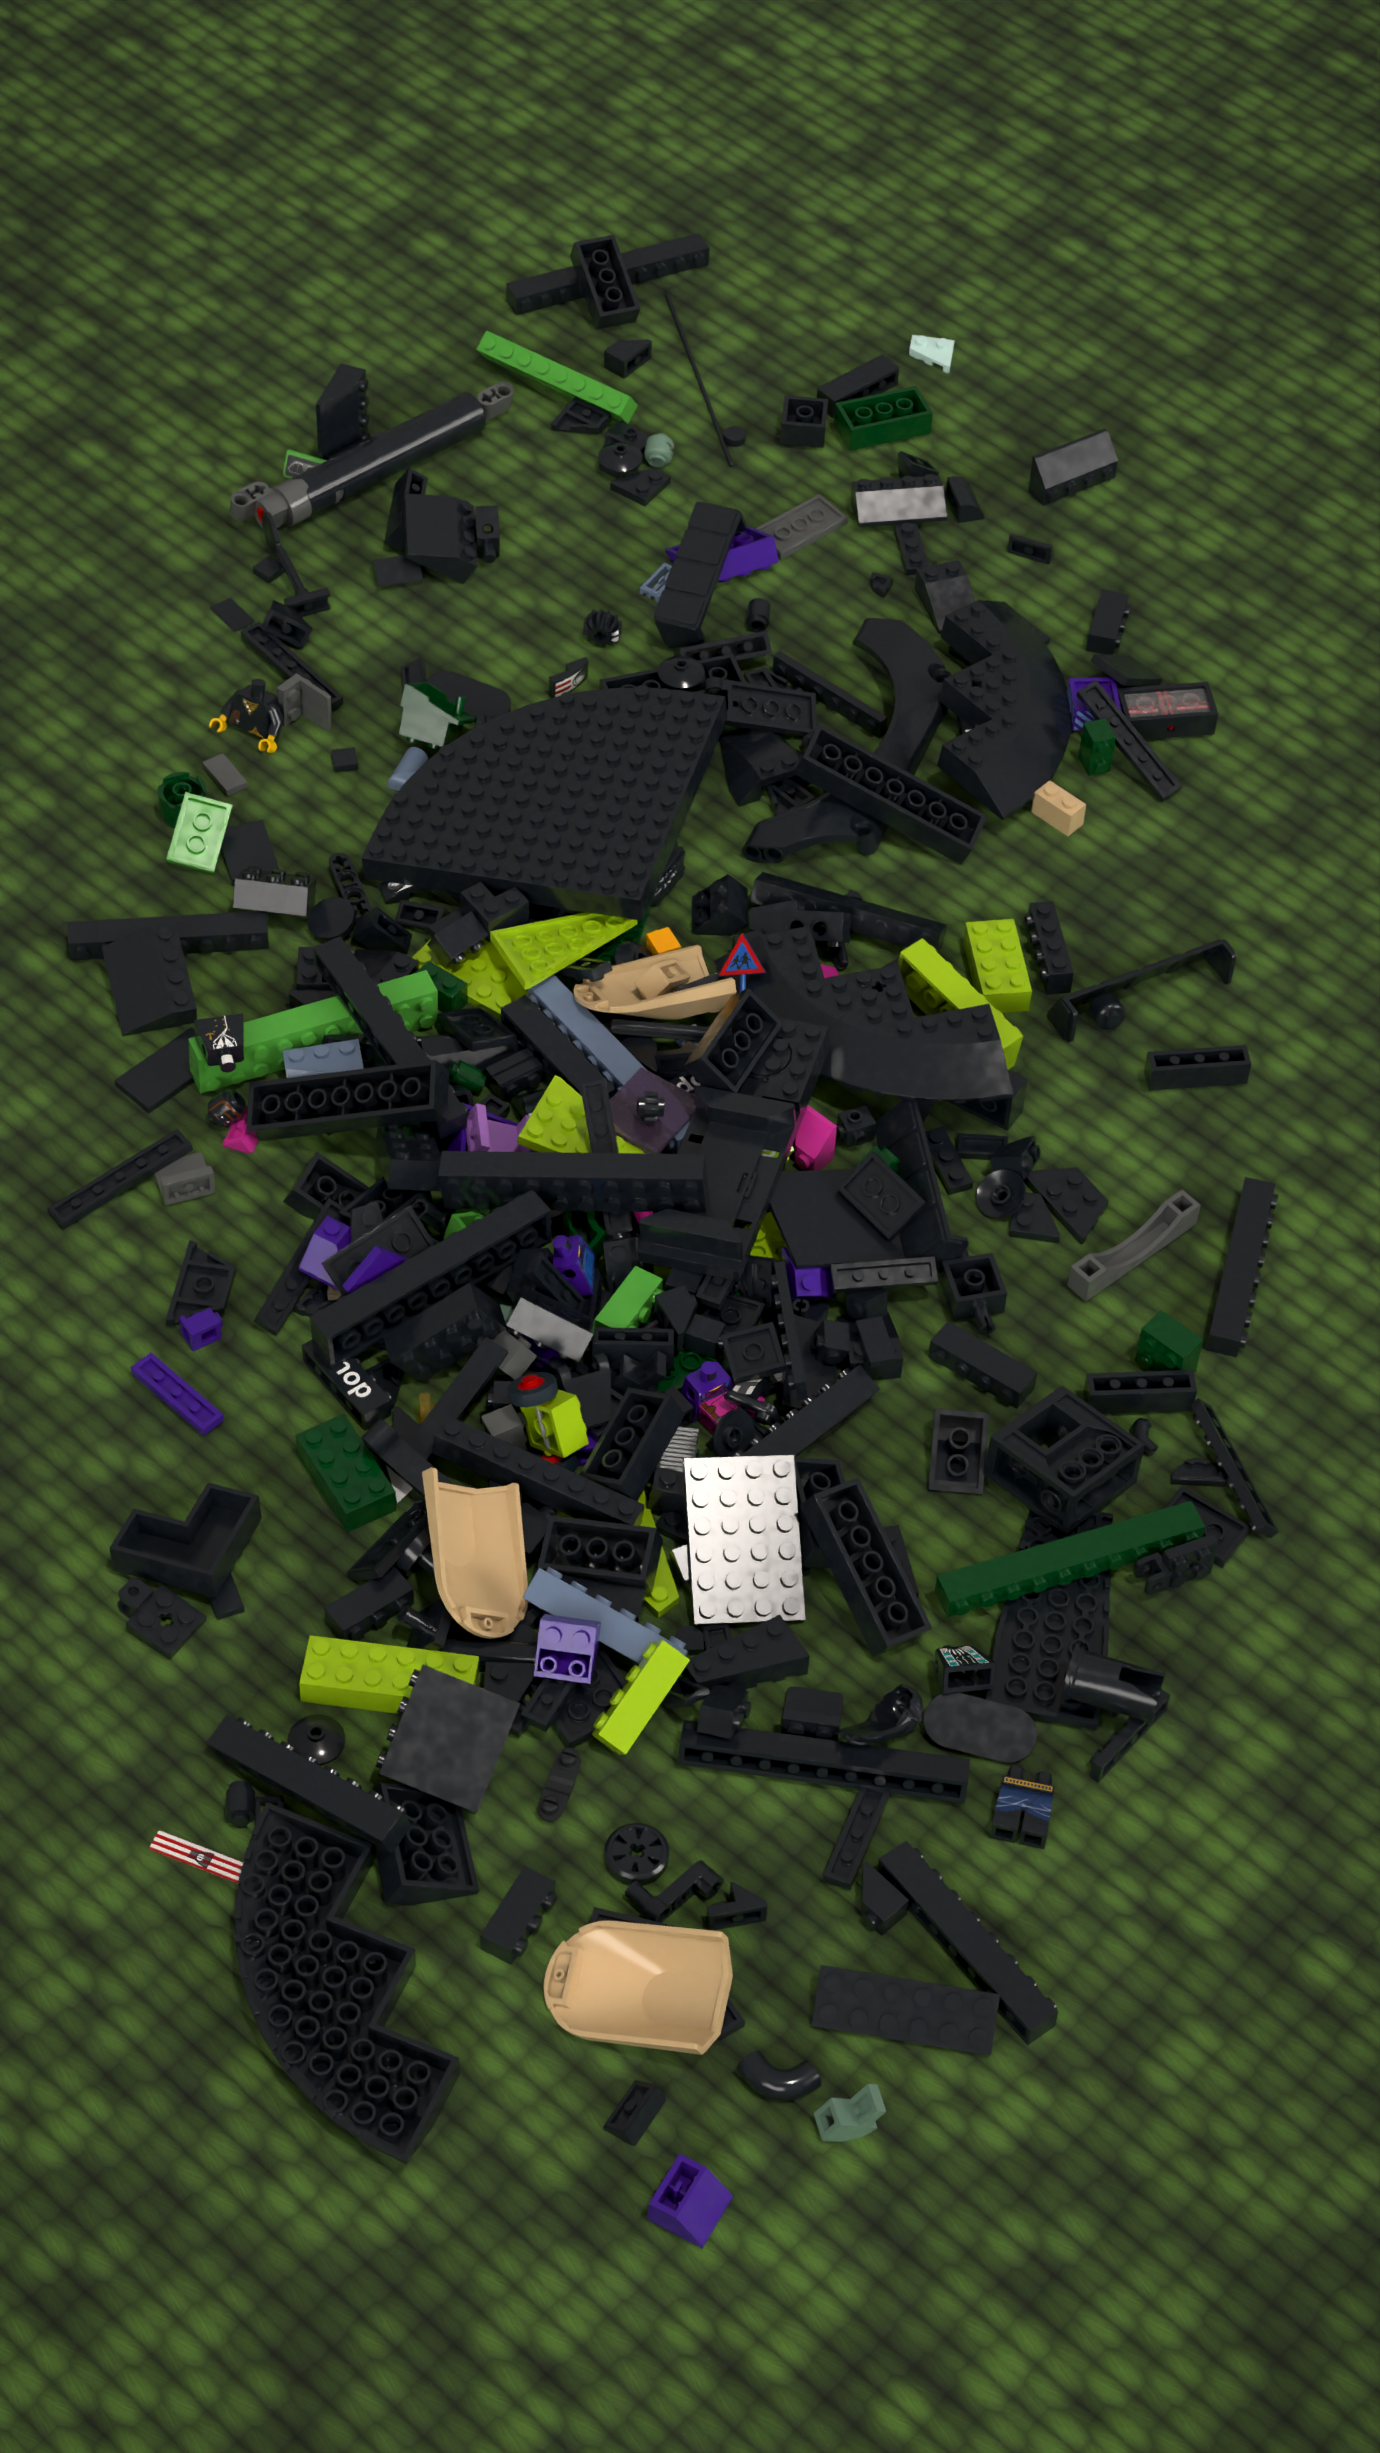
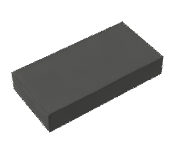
(225, 774)

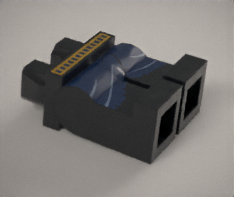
(1023, 1798)

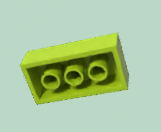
(998, 964)

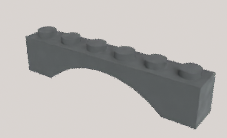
(1103, 1268)

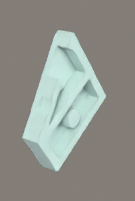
(932, 350)

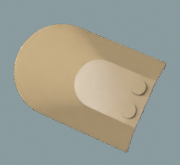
(620, 995)
(478, 1554)
(641, 1985)

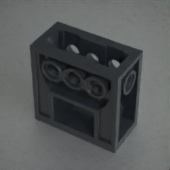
(1079, 1473)

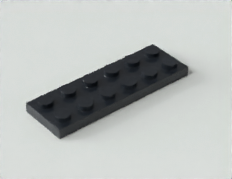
(905, 2009)

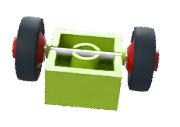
(550, 1418)

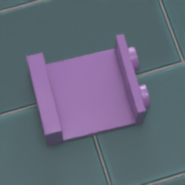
(492, 1135)

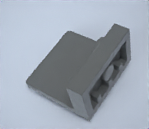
(301, 697)
(185, 1179)

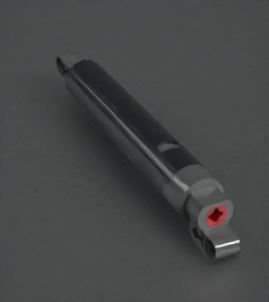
(372, 460)

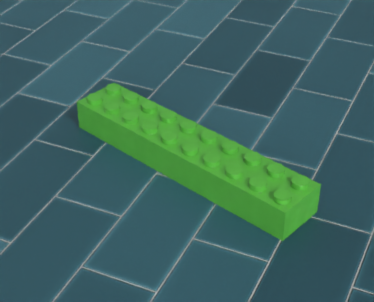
(306, 1025)

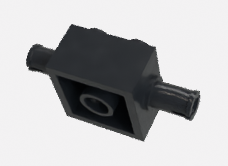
(973, 1289)

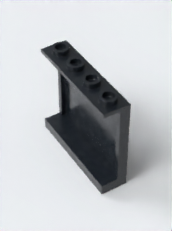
(447, 1738)

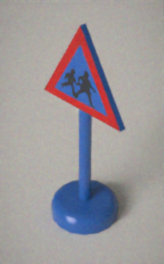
(742, 962)

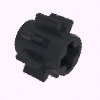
(650, 1106)

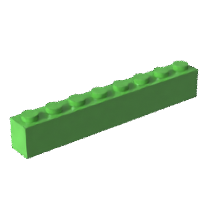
(556, 376)

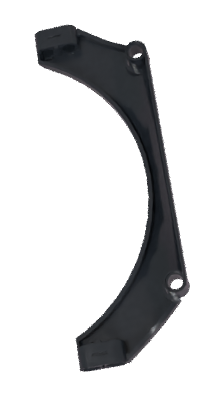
(916, 717)

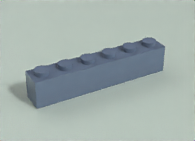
(617, 1628)

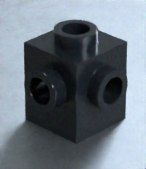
(855, 1126)

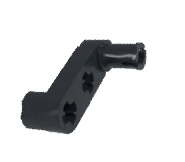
(696, 1879)

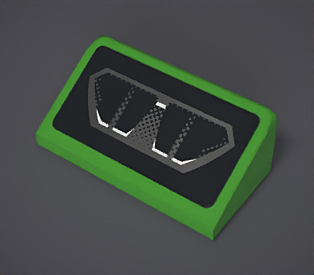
(298, 463)

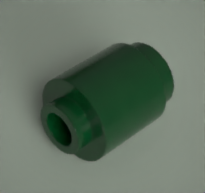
(466, 1075)

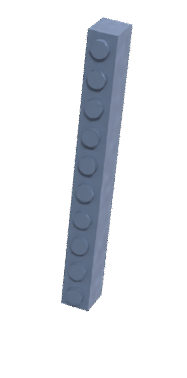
(591, 1038)

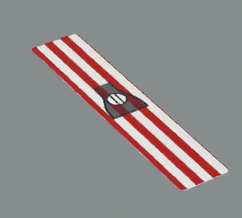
(197, 1856)

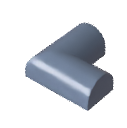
(409, 764)

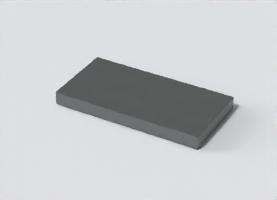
(803, 525)

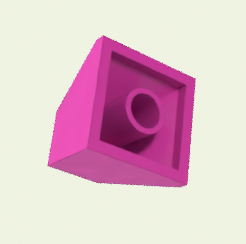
(814, 1141)

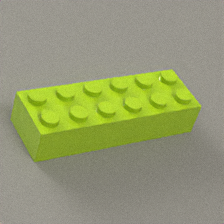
(940, 988)
(372, 1673)

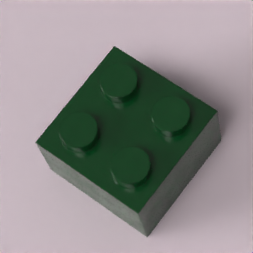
(1167, 1345)

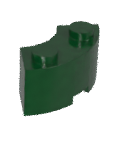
(586, 1225)

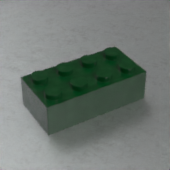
(883, 418)
(346, 1473)

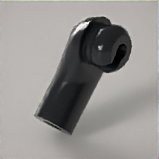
(1140, 1430)

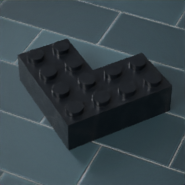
(189, 1552)

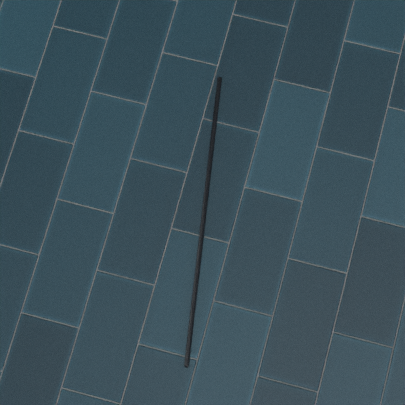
(699, 380)

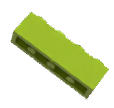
(640, 1696)

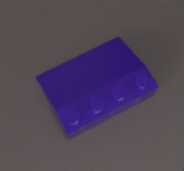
(748, 552)

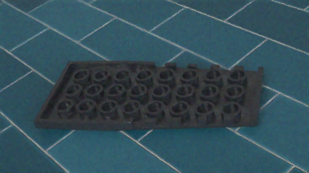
(1042, 1631)

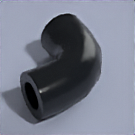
(776, 2082)

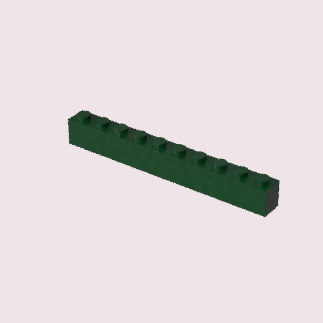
(1067, 1559)

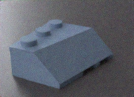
(323, 1059)

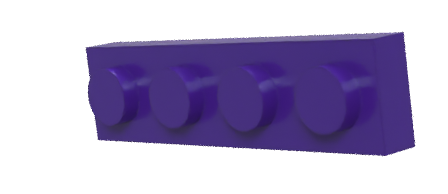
(177, 1394)

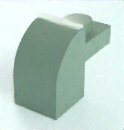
(850, 2118)

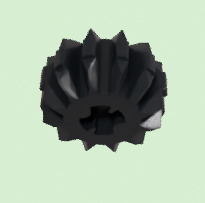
(602, 627)

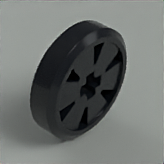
(636, 1838)

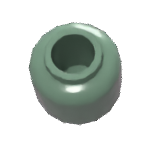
(659, 450)

